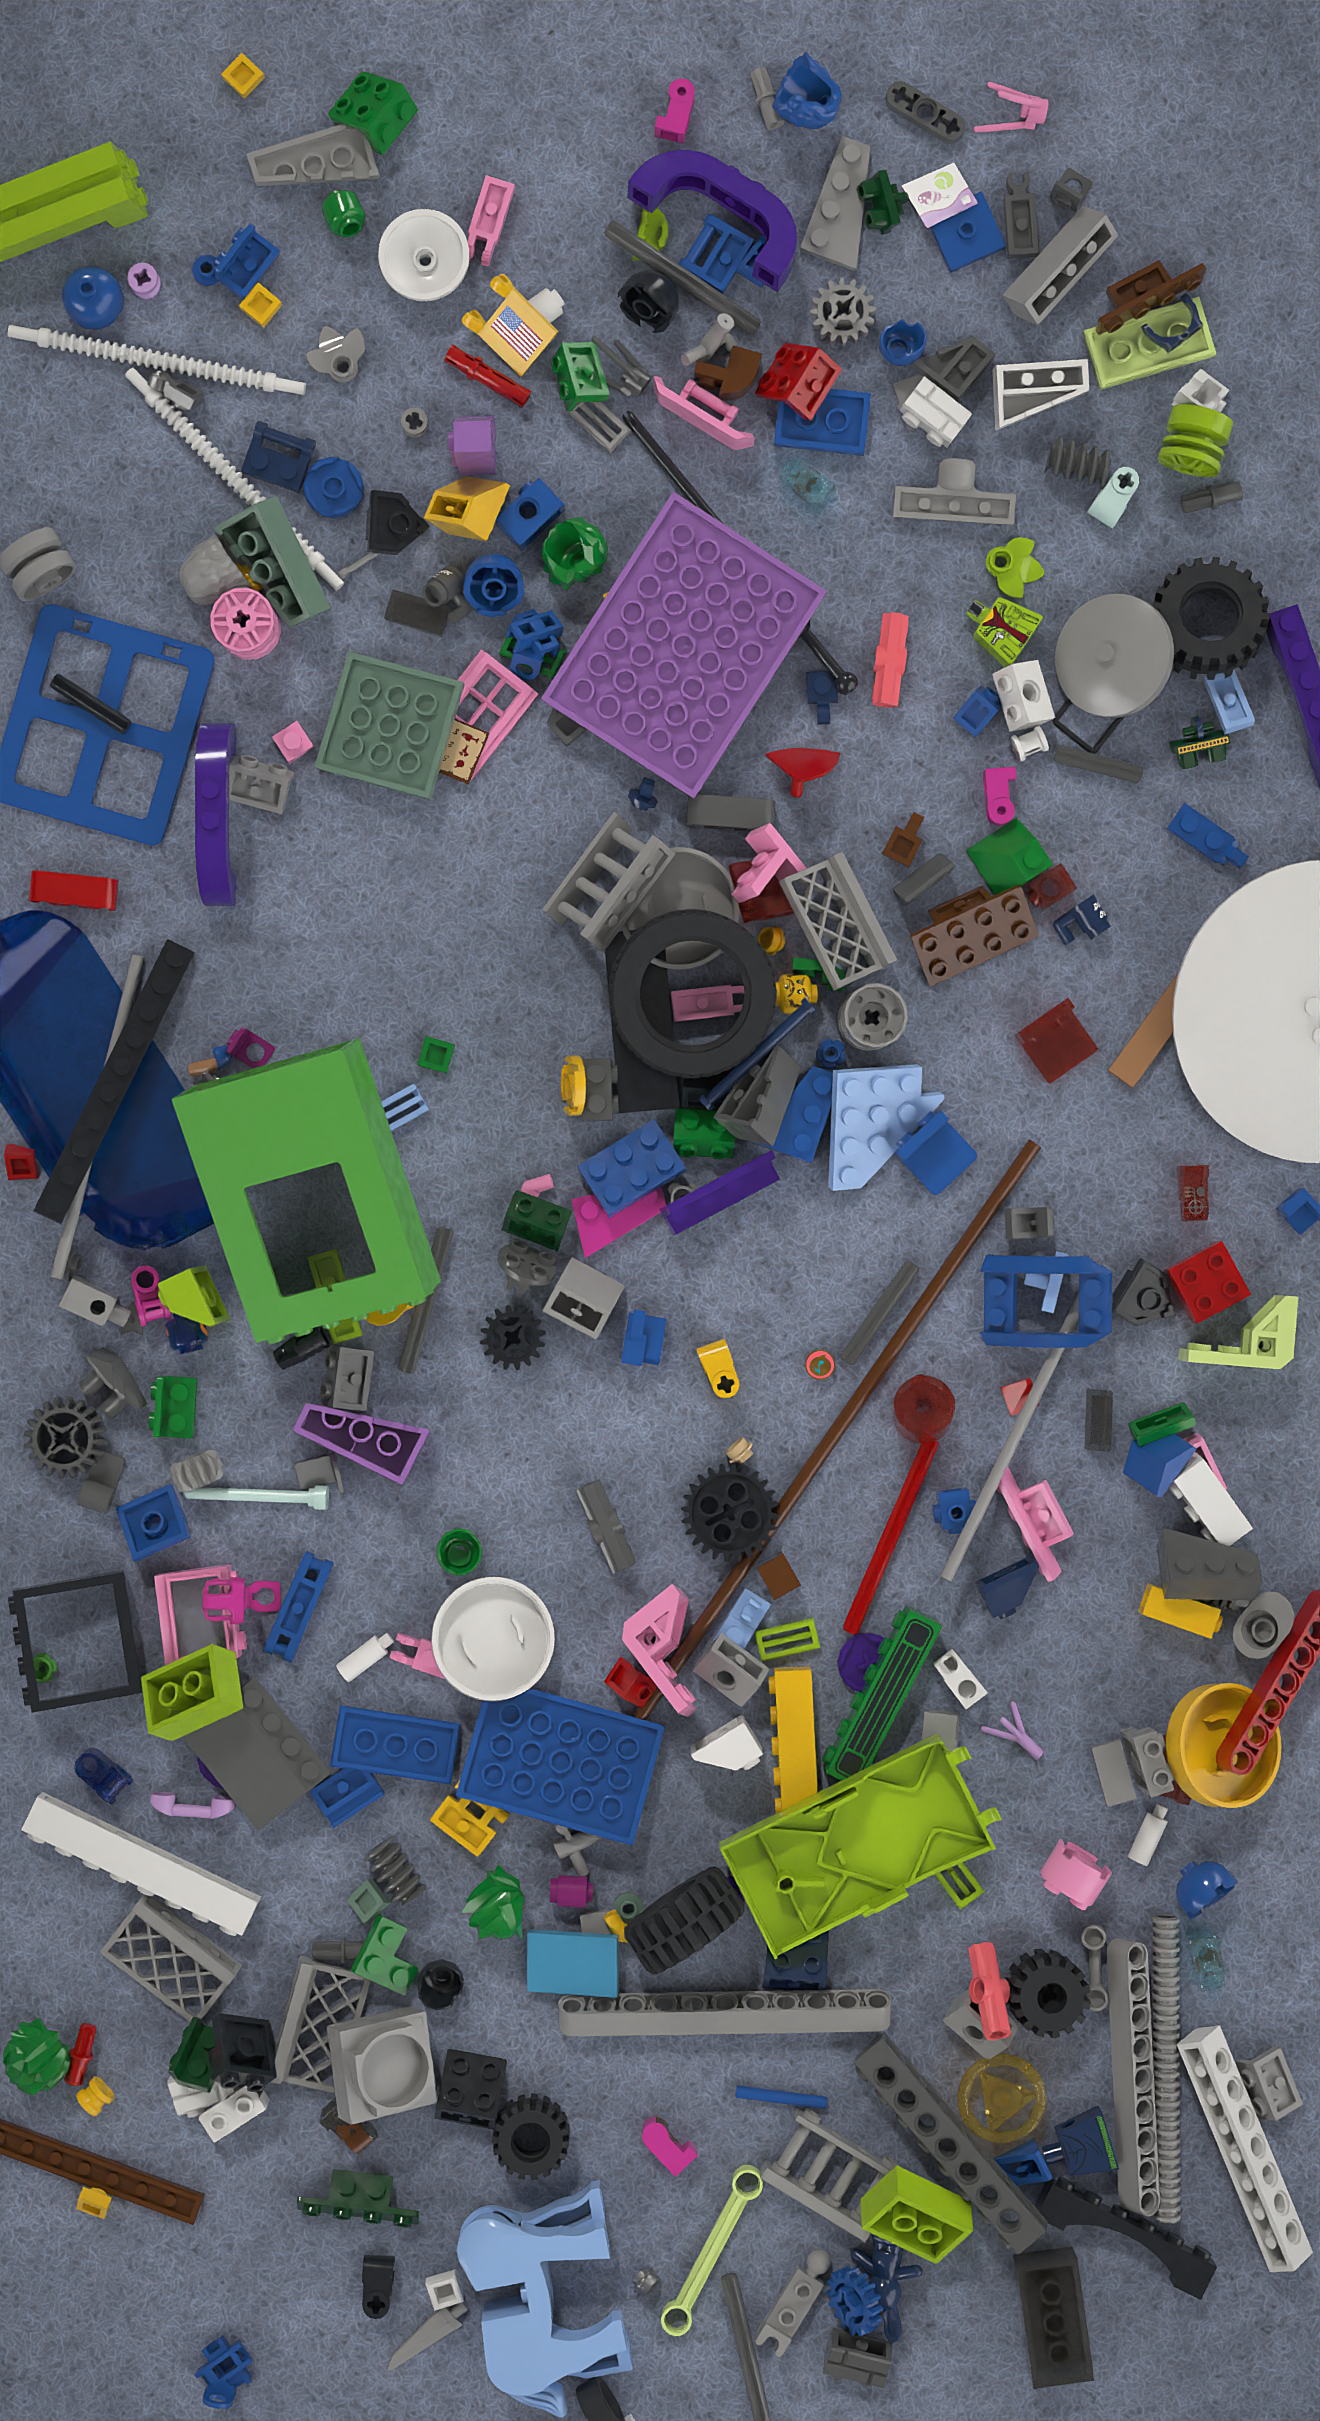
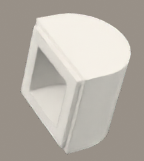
(445, 2289)

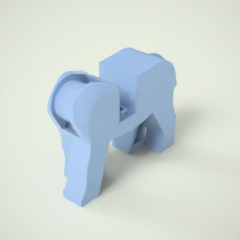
(520, 2341)

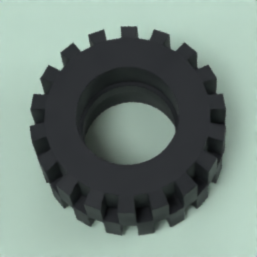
(531, 2111)

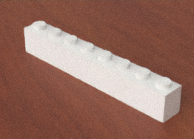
(141, 1864)

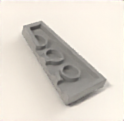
(319, 157)
(839, 212)

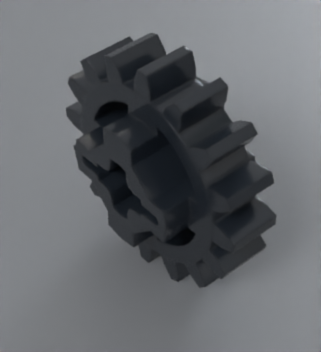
(501, 1328)

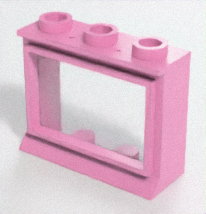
(182, 1616)

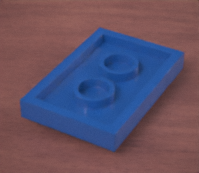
(835, 427)
(631, 1168)

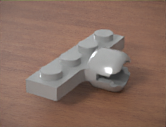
(954, 498)

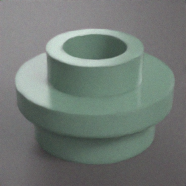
(628, 1898)

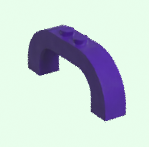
(730, 189)
(212, 763)

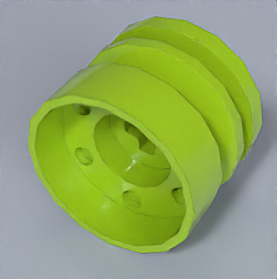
(1195, 440)

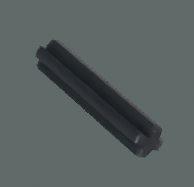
(90, 703)

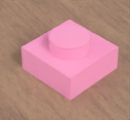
(293, 742)

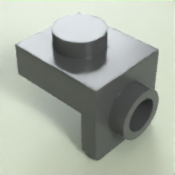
(1029, 1222)

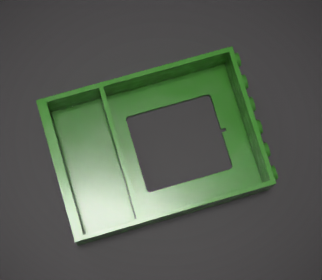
(291, 1121)

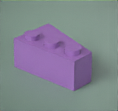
(473, 445)

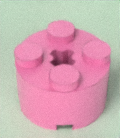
(1074, 1874)

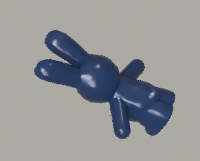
(886, 2271)

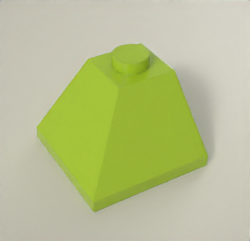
(194, 1296)

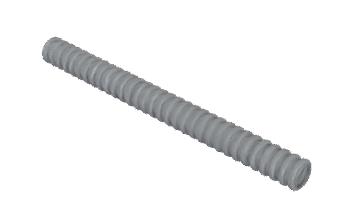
(1167, 2063)

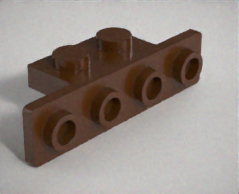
(1144, 290)

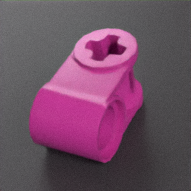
(148, 1298)

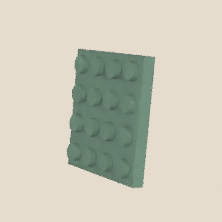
(389, 725)

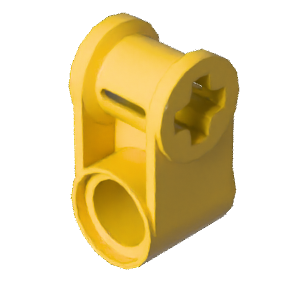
(717, 1363)

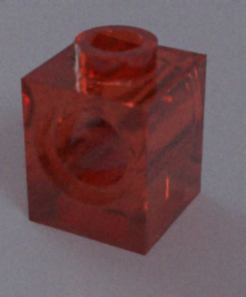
(1063, 883)

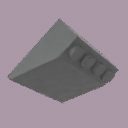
(258, 1756)

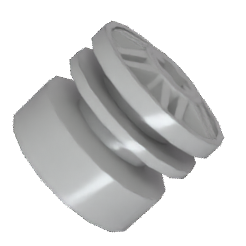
(889, 1020)

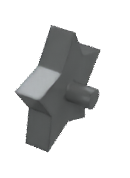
(133, 1322)

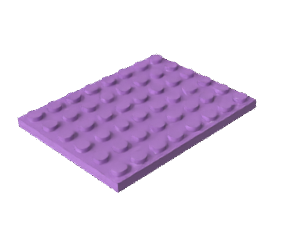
(683, 645)

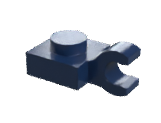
(821, 692)

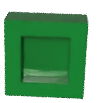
(436, 1054)

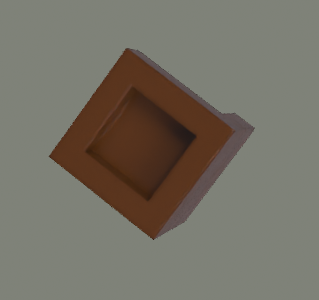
(778, 1576)

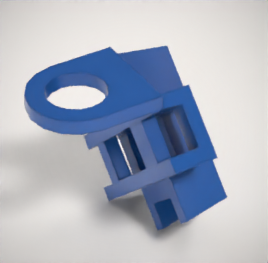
(528, 648)
(225, 2385)

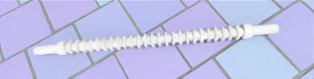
(45, 338)

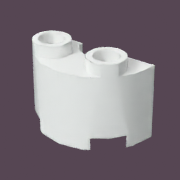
(1202, 391)

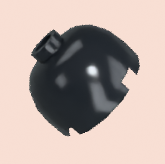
(647, 294)

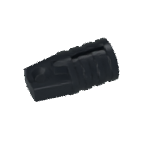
(301, 1348)

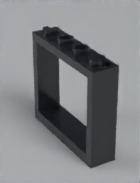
(22, 1638)

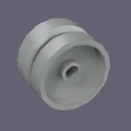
(36, 564)

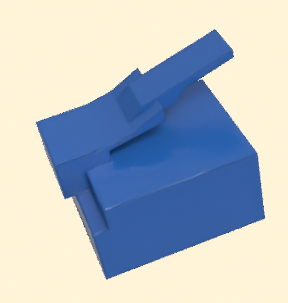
(643, 1339)

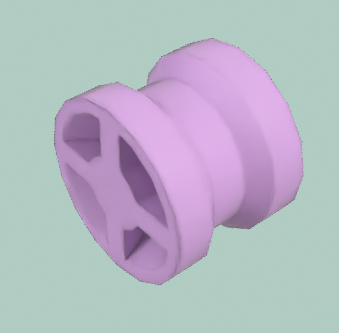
(146, 287)

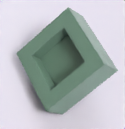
(368, 1901)

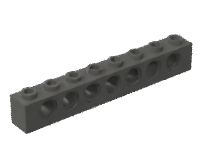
(1013, 2234)

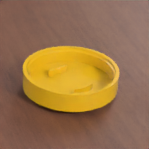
(1195, 1736)

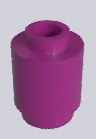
(571, 1891)

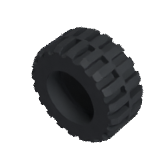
(684, 1920)

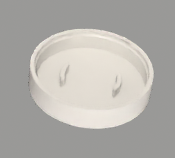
(492, 1639)

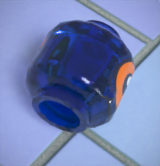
(185, 1334)

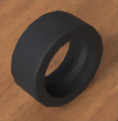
(598, 2401)

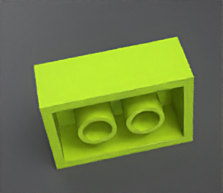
(192, 1692)
(916, 2214)

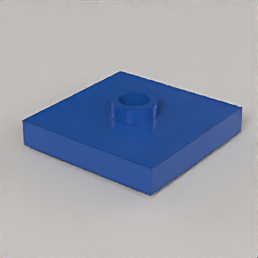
(968, 235)

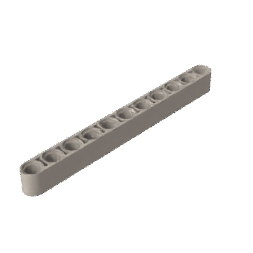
(725, 2012)

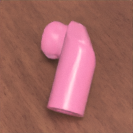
(537, 1185)

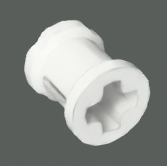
(1029, 743)

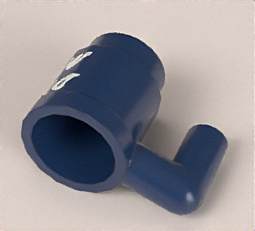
(1087, 915)

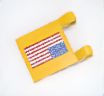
(515, 329)

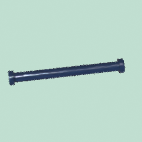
(761, 1050)

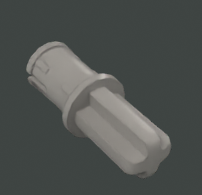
(765, 98)

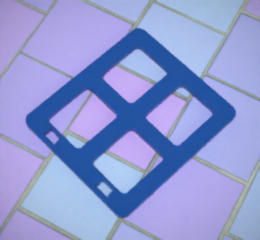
(174, 745)

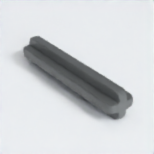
(1098, 764)

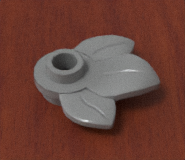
(335, 351)

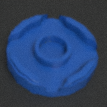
(335, 496)

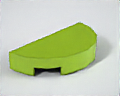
(653, 229)

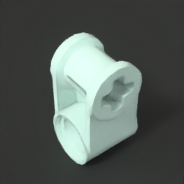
(1112, 499)

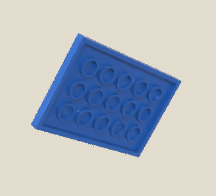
(562, 1763)

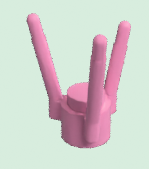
(1032, 109)

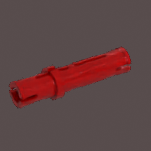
(481, 372)

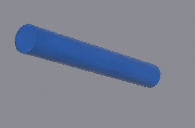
(781, 2097)

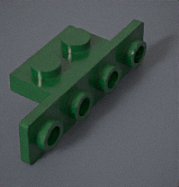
(359, 2196)

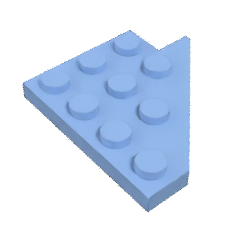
(869, 1116)

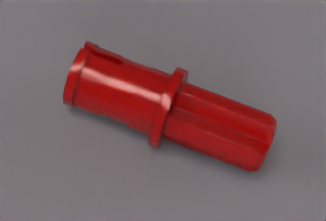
(81, 2055)

